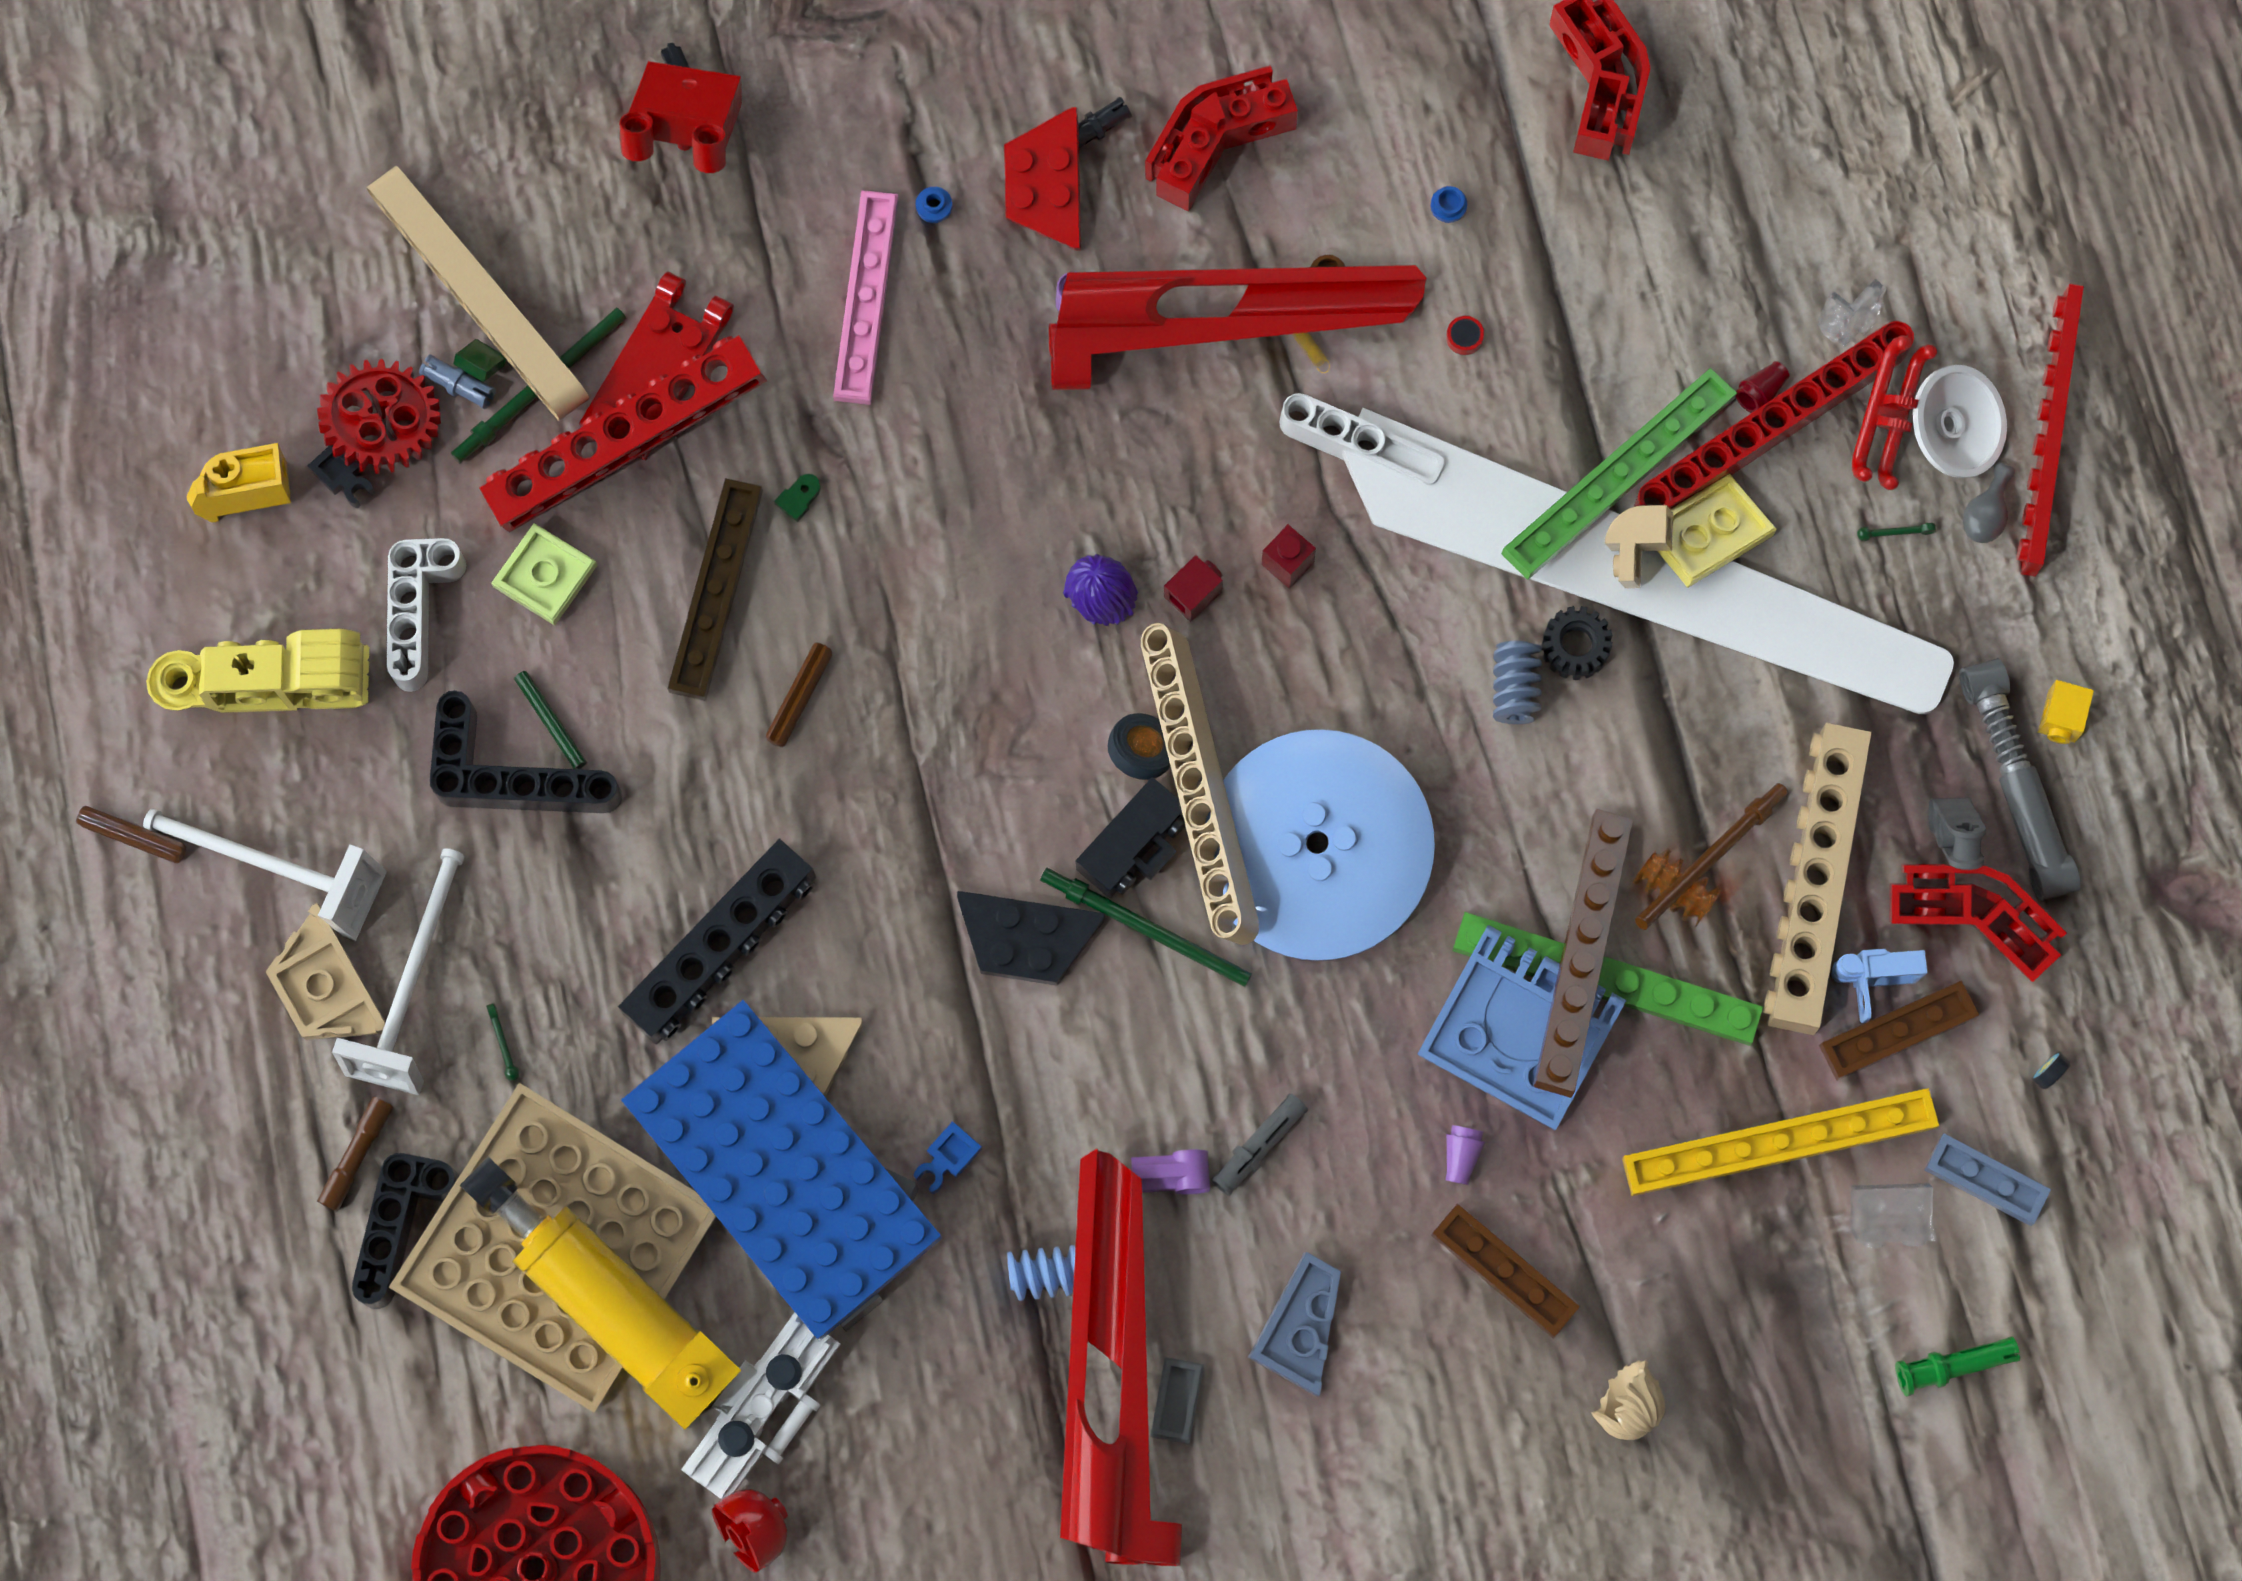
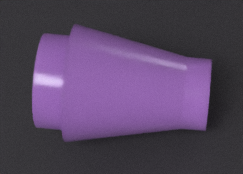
(1462, 1153)

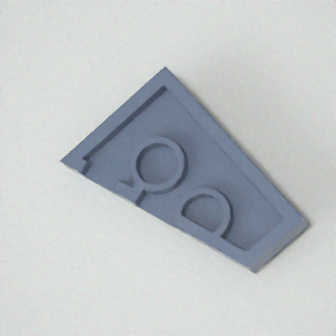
(1299, 1325)

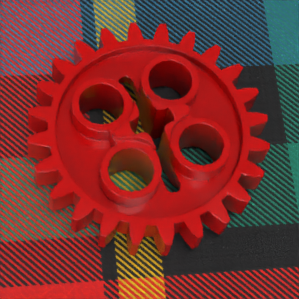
(348, 429)

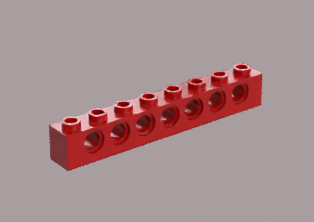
(643, 436)

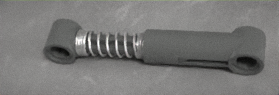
(2050, 867)

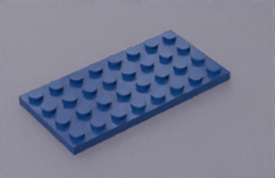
(781, 1170)

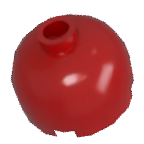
(753, 1526)

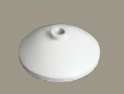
(1960, 421)

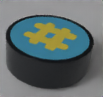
(2051, 1071)

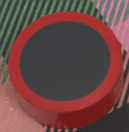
(1465, 335)

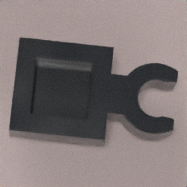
(338, 476)

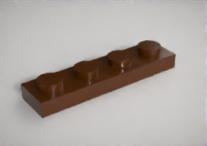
(1899, 1030)
(1505, 1271)

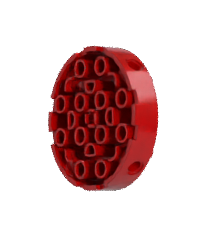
(532, 1507)

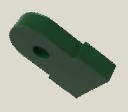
(796, 502)

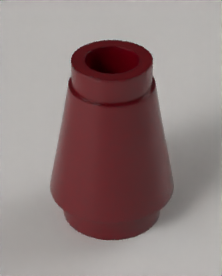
(1762, 386)

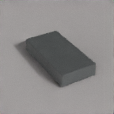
(1177, 1400)

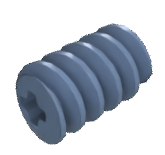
(1515, 682)

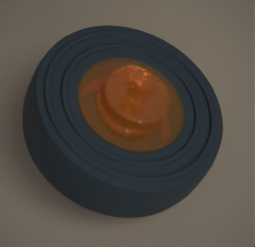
(1139, 747)

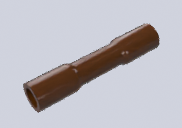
(366, 1132)

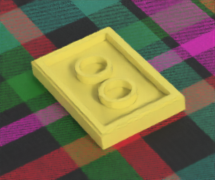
(1714, 530)

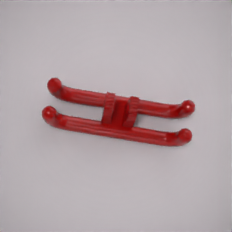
(1889, 411)

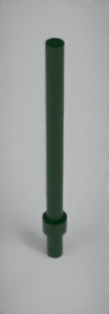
(485, 432)
(1079, 891)

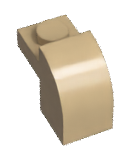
(1638, 531)

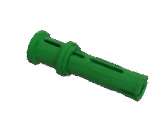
(1940, 1368)

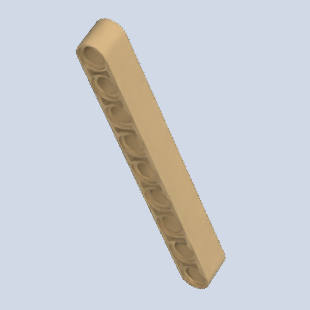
(478, 293)
(1211, 793)

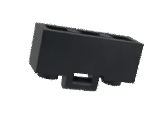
(1129, 836)

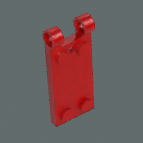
(658, 349)

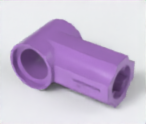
(1182, 1172)

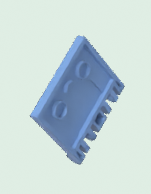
(1497, 1027)

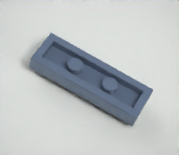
(1987, 1179)

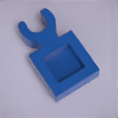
(950, 1154)

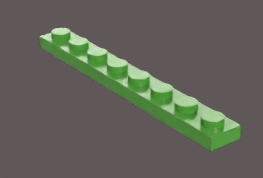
(1618, 474)
(1640, 987)

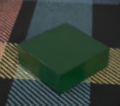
(479, 360)

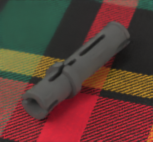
(1259, 1144)

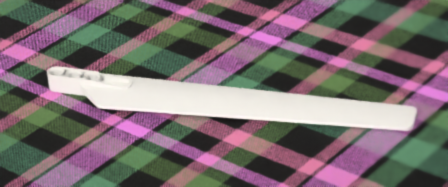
(1478, 507)

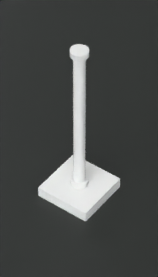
(348, 894)
(380, 1063)

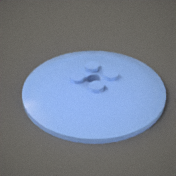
(1375, 853)

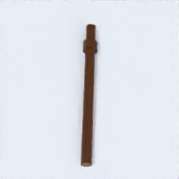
(1755, 814)

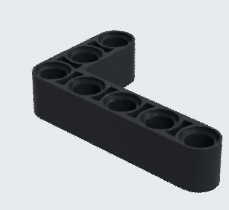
(508, 777)

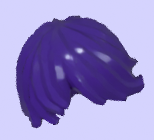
(1101, 589)

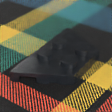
(1025, 937)

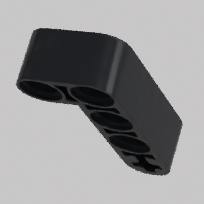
(398, 1230)

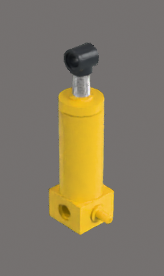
(609, 1300)

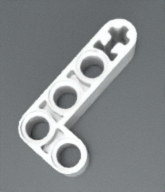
(415, 613)

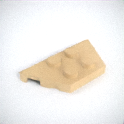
(322, 984)
(815, 1043)

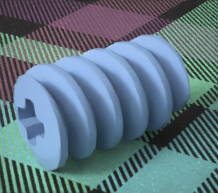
(1042, 1273)

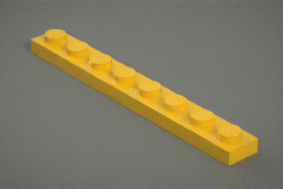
(1780, 1142)

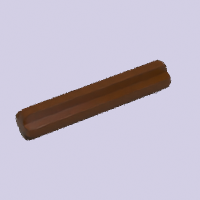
(799, 694)
(131, 834)

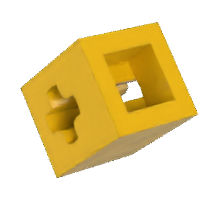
(2065, 712)

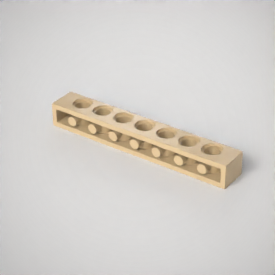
(1849, 749)

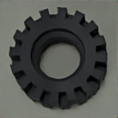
(1587, 623)

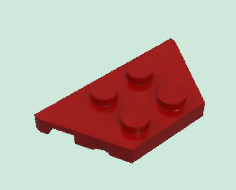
(1045, 179)

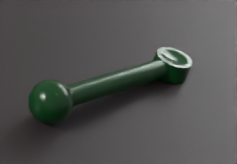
(1865, 533)
(511, 1071)

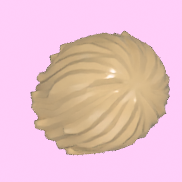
(1631, 1403)

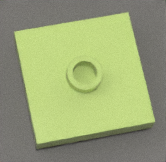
(544, 574)

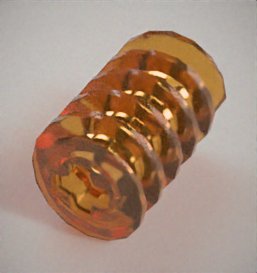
(1662, 874)

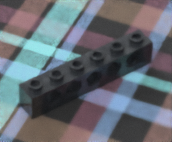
(776, 864)

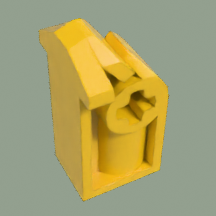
(240, 482)

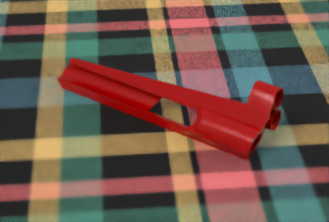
(1120, 312)
(1104, 1482)

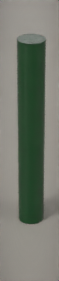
(550, 720)

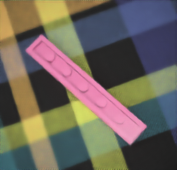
(865, 297)

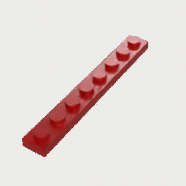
(2048, 443)

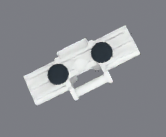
(750, 1399)

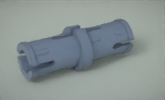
(457, 381)

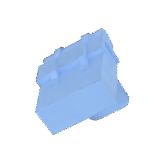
(1878, 969)

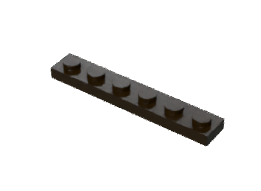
(715, 589)

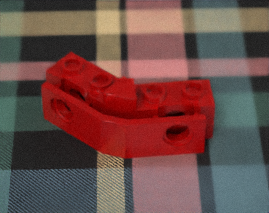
(1595, 40)
(1218, 118)
(1980, 908)

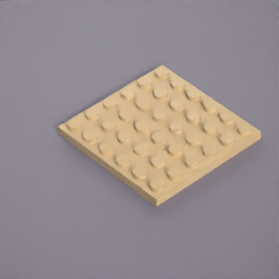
(466, 1254)

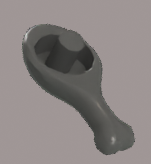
(1987, 513)

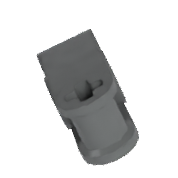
(1957, 831)

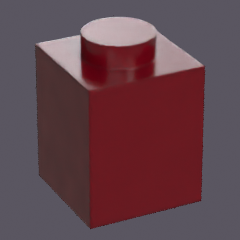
(1288, 556)
(1194, 587)

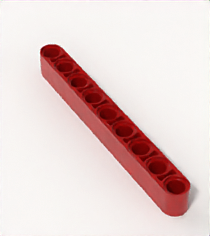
(1783, 408)

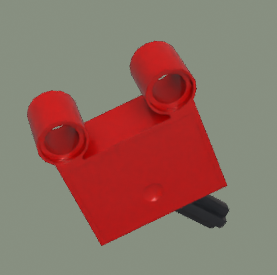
(682, 109)

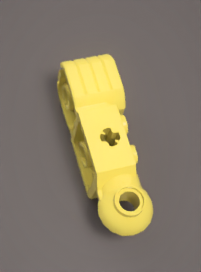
(313, 672)

